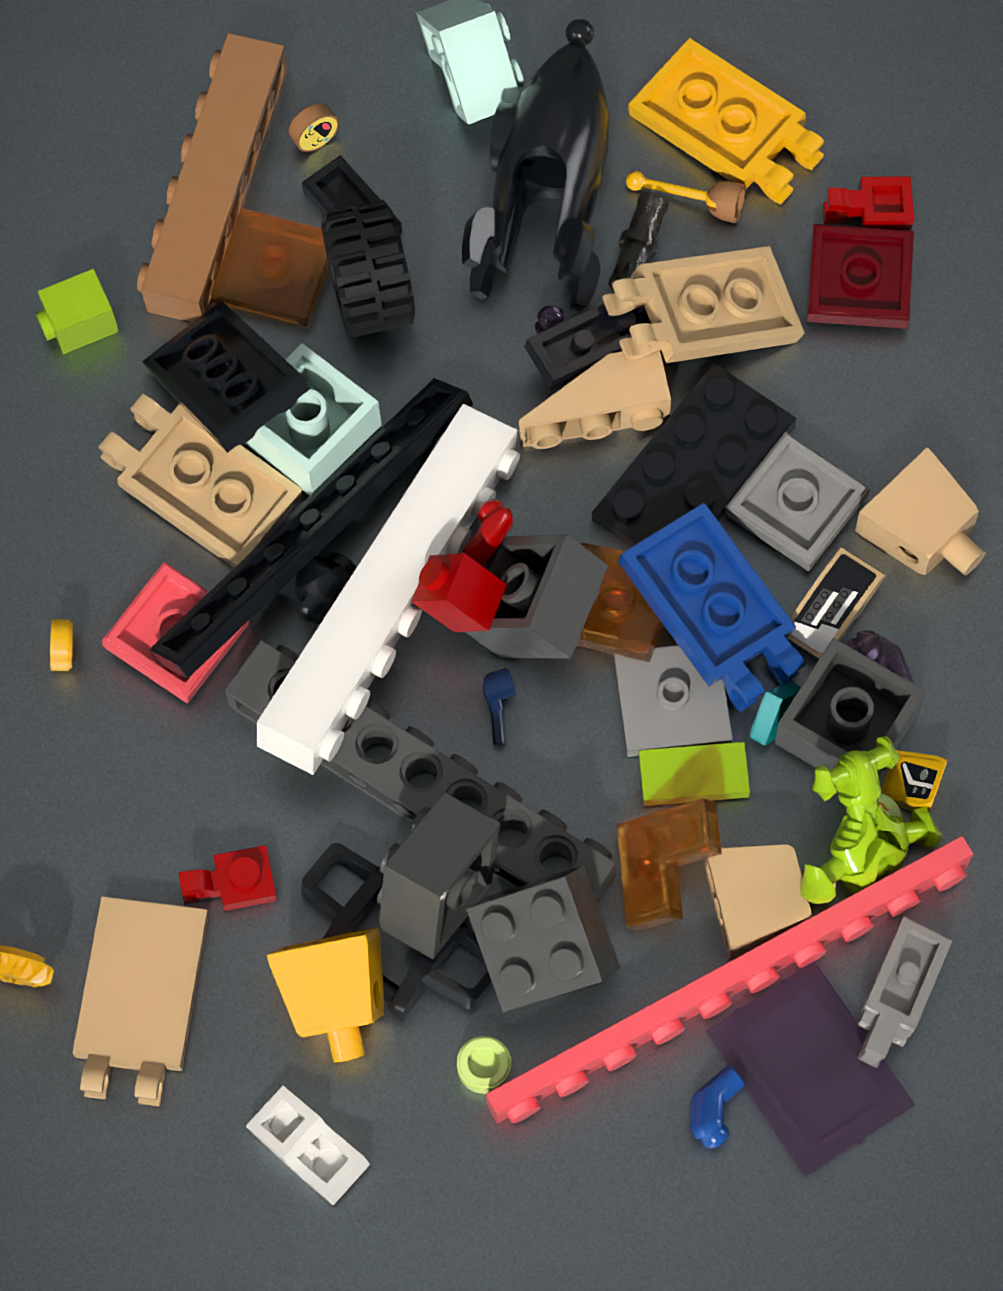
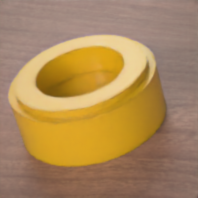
(61, 645)

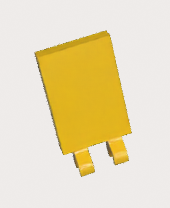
(726, 120)

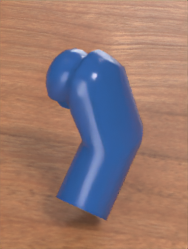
(708, 1107)

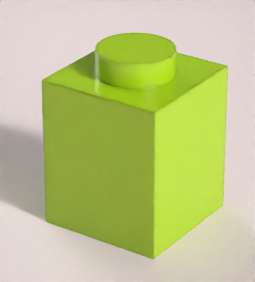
(76, 312)

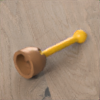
(723, 199)

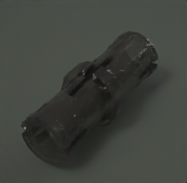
(639, 241)

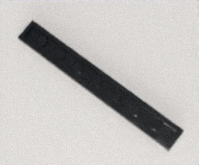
(309, 528)

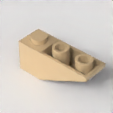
(601, 400)

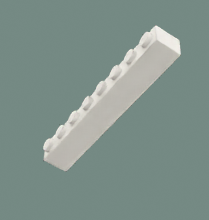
(376, 604)

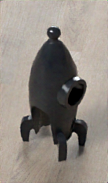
(541, 149)

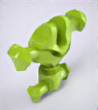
(868, 840)

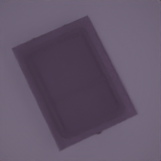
(803, 1071)

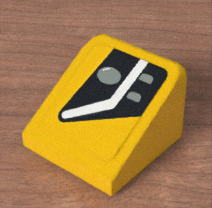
(914, 780)

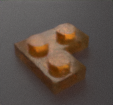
(652, 852)

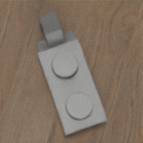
(901, 988)

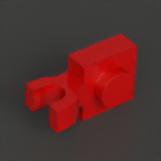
(879, 201)
(240, 879)

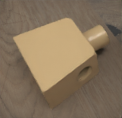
(923, 518)
(756, 894)

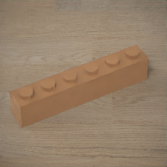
(213, 178)

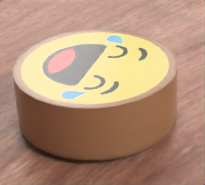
(313, 127)

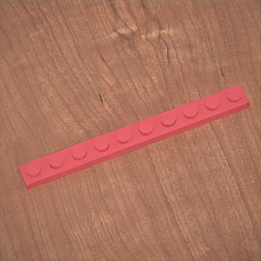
(713, 991)

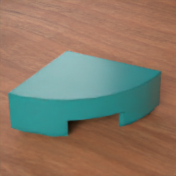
(771, 710)

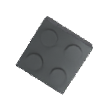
(545, 597)
(846, 708)
(437, 874)
(543, 939)

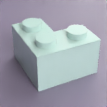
(471, 50)

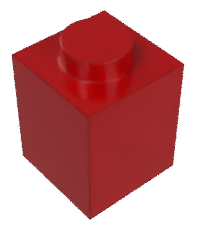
(459, 592)

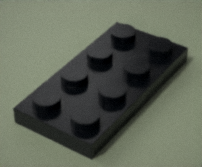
(226, 376)
(695, 457)

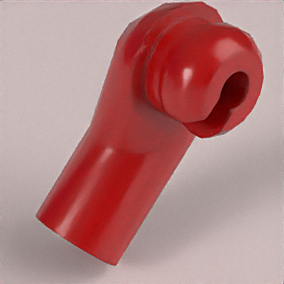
(495, 526)

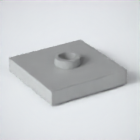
(797, 501)
(669, 703)

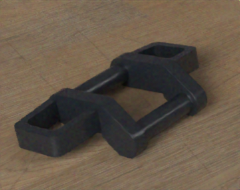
(347, 918)

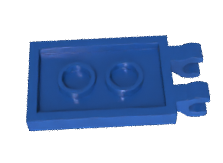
(713, 604)

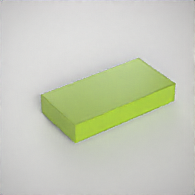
(694, 773)

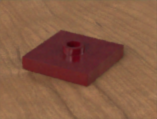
(860, 276)

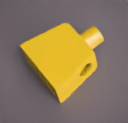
(333, 987)

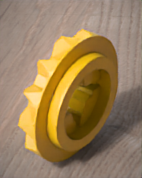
(24, 967)

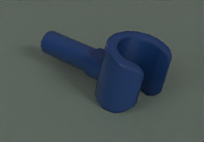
(497, 687)

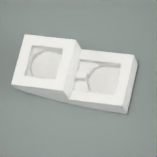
(307, 1145)

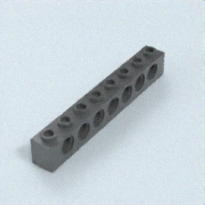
(413, 752)

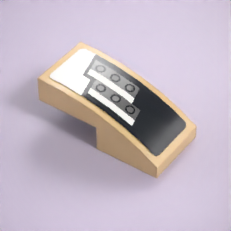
(834, 602)

